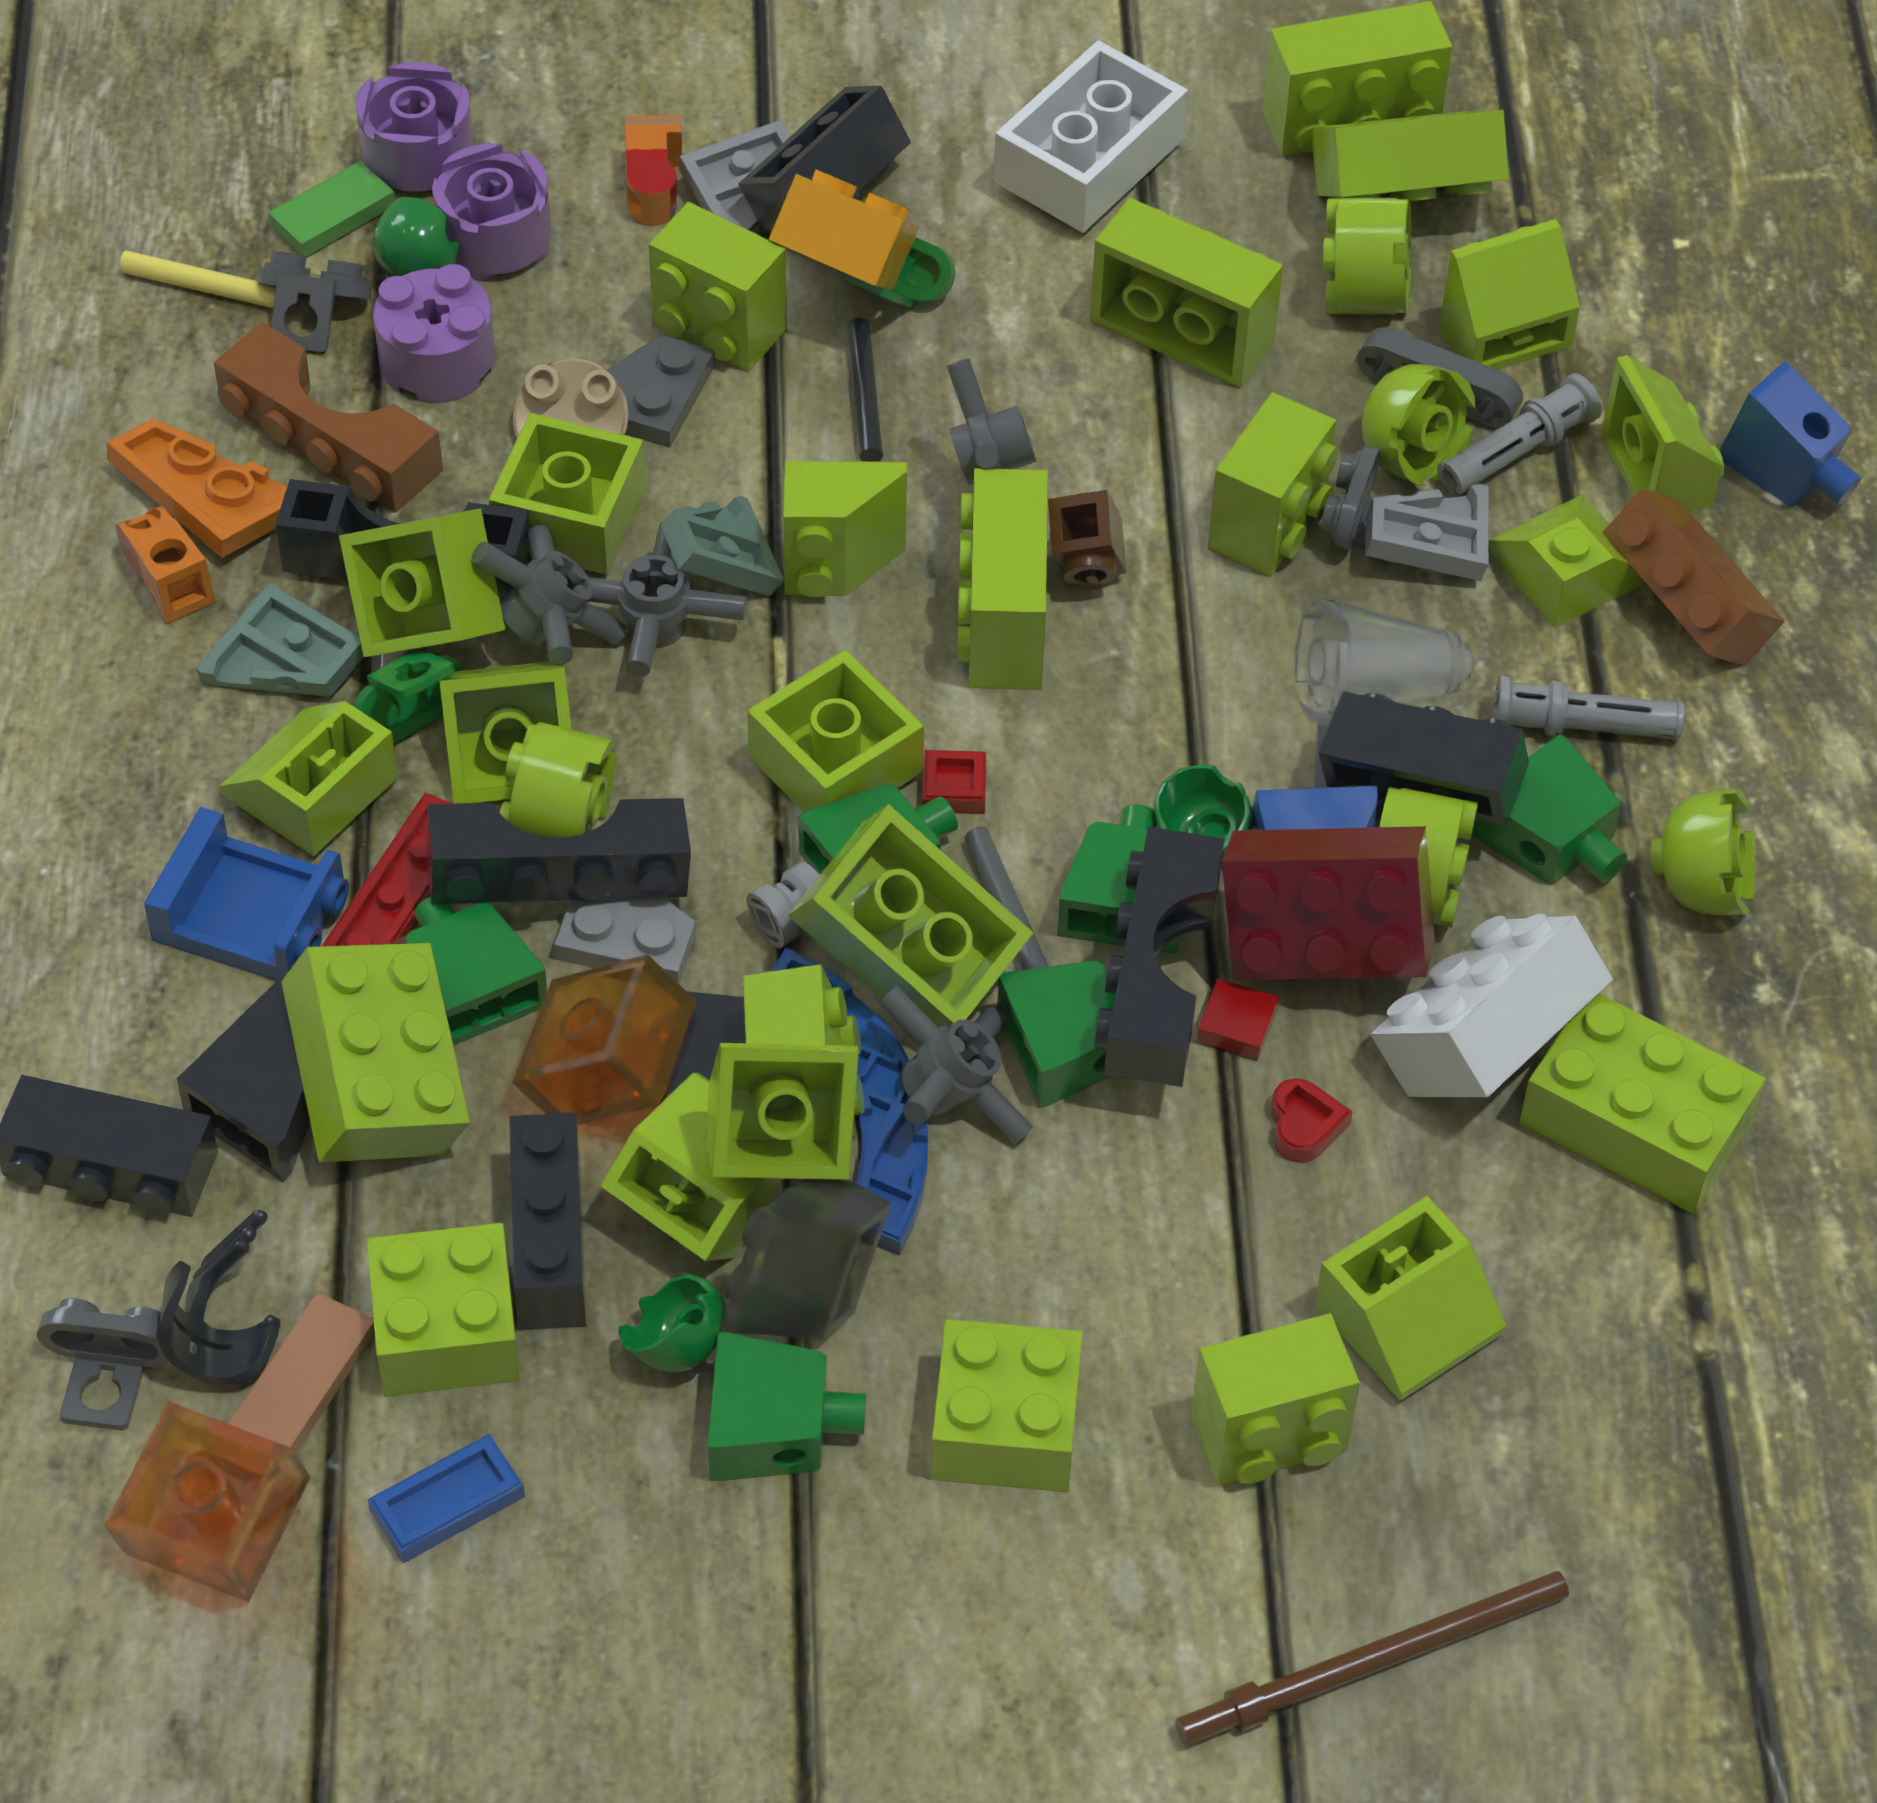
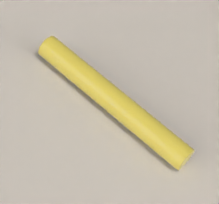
(197, 278)

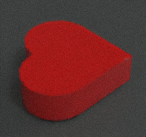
(1306, 1120)

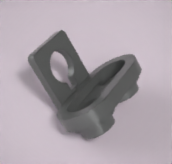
(291, 277)
(1347, 515)
(98, 1344)

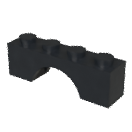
(319, 513)
(488, 860)
(1151, 1015)

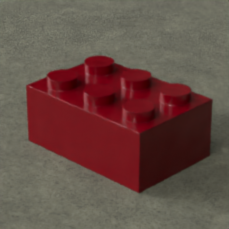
(1329, 903)

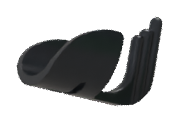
(218, 1354)

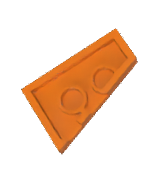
(203, 491)

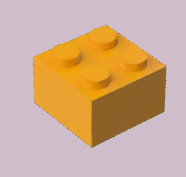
(843, 232)

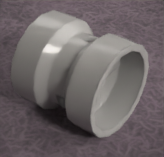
(772, 903)

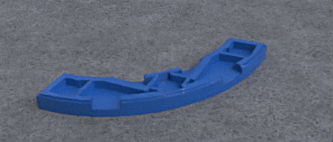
(892, 1147)

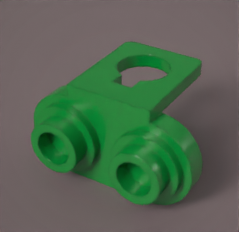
(924, 276)
(407, 691)

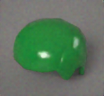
(412, 238)
(1203, 803)
(676, 1325)

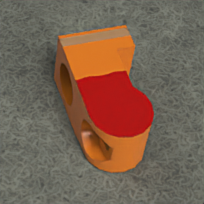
(651, 154)
(167, 563)

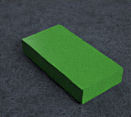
(331, 209)

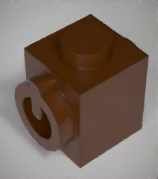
(1087, 538)

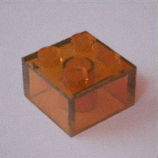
(605, 1041)
(208, 1501)

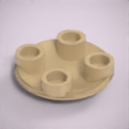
(573, 393)

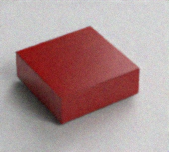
(956, 778)
(1237, 1019)

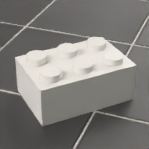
(1090, 136)
(1491, 1006)

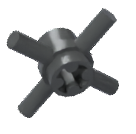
(986, 439)
(547, 596)
(656, 602)
(953, 1065)

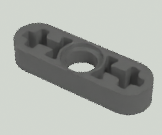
(1495, 392)

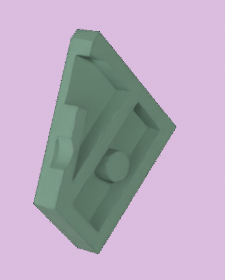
(723, 545)
(282, 649)

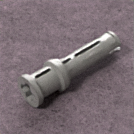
(1539, 424)
(1557, 708)

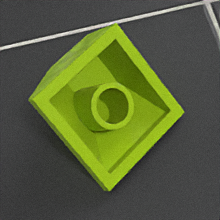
(1565, 561)

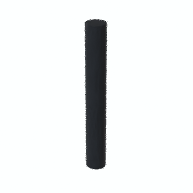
(864, 390)

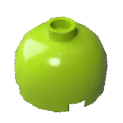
(1417, 420)
(1708, 854)

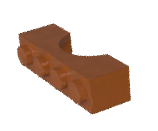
(378, 452)

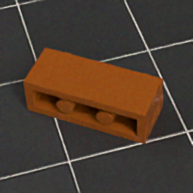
(1693, 577)

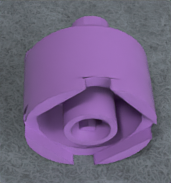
(412, 124)
(494, 209)
(434, 333)

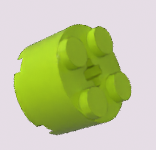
(1368, 256)
(559, 780)
(1445, 822)

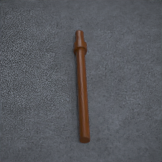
(1251, 1704)

